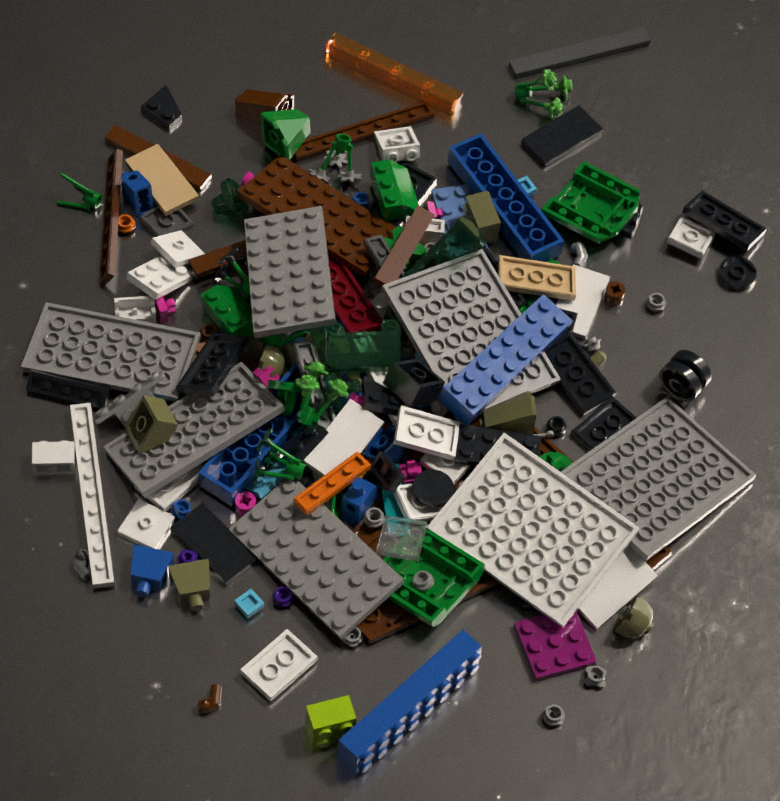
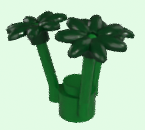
(293, 466)

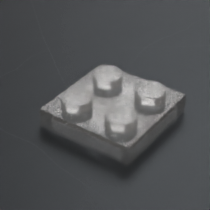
(401, 538)

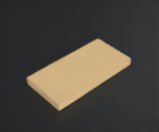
(168, 185)
(537, 277)

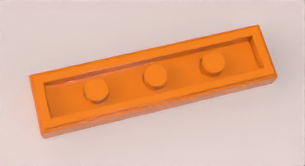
(331, 483)

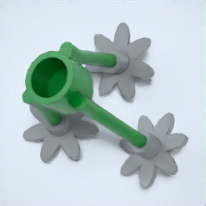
(339, 147)

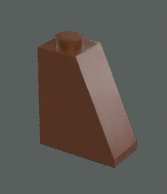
(255, 102)

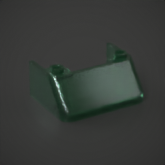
(456, 243)
(359, 350)

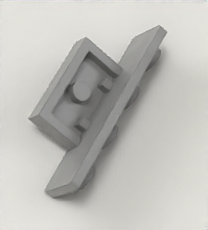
(125, 405)

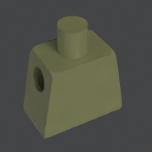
(191, 582)

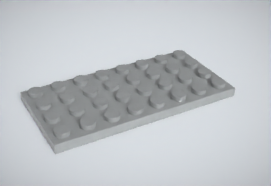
(289, 272)
(110, 350)
(202, 431)
(317, 558)

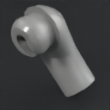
(580, 250)

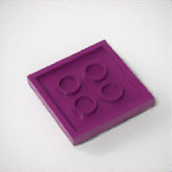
(554, 649)

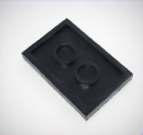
(602, 424)

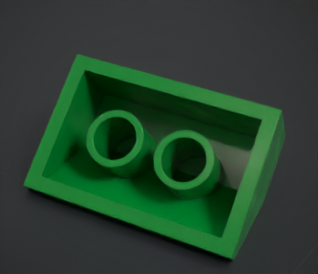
(393, 190)
(228, 310)

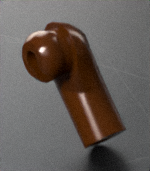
(211, 702)

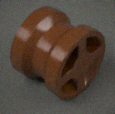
(616, 298)

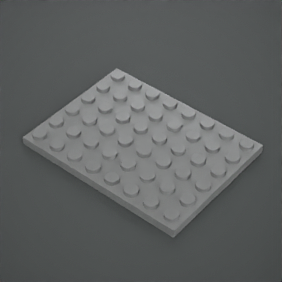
(456, 314)
(661, 475)

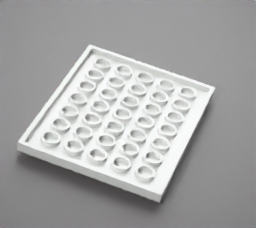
(534, 529)

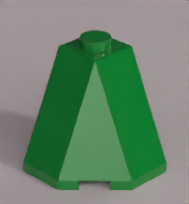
(285, 130)

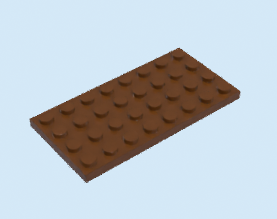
(288, 188)

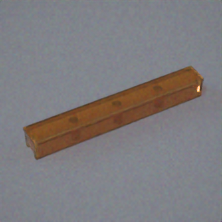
(393, 74)

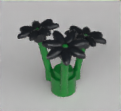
(224, 268)

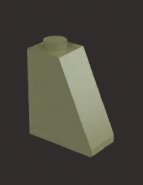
(512, 415)

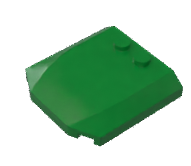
(593, 204)
(453, 576)

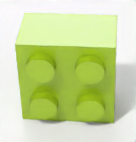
(329, 721)

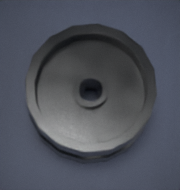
(685, 375)

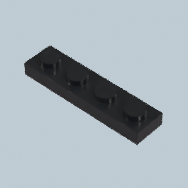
(67, 388)

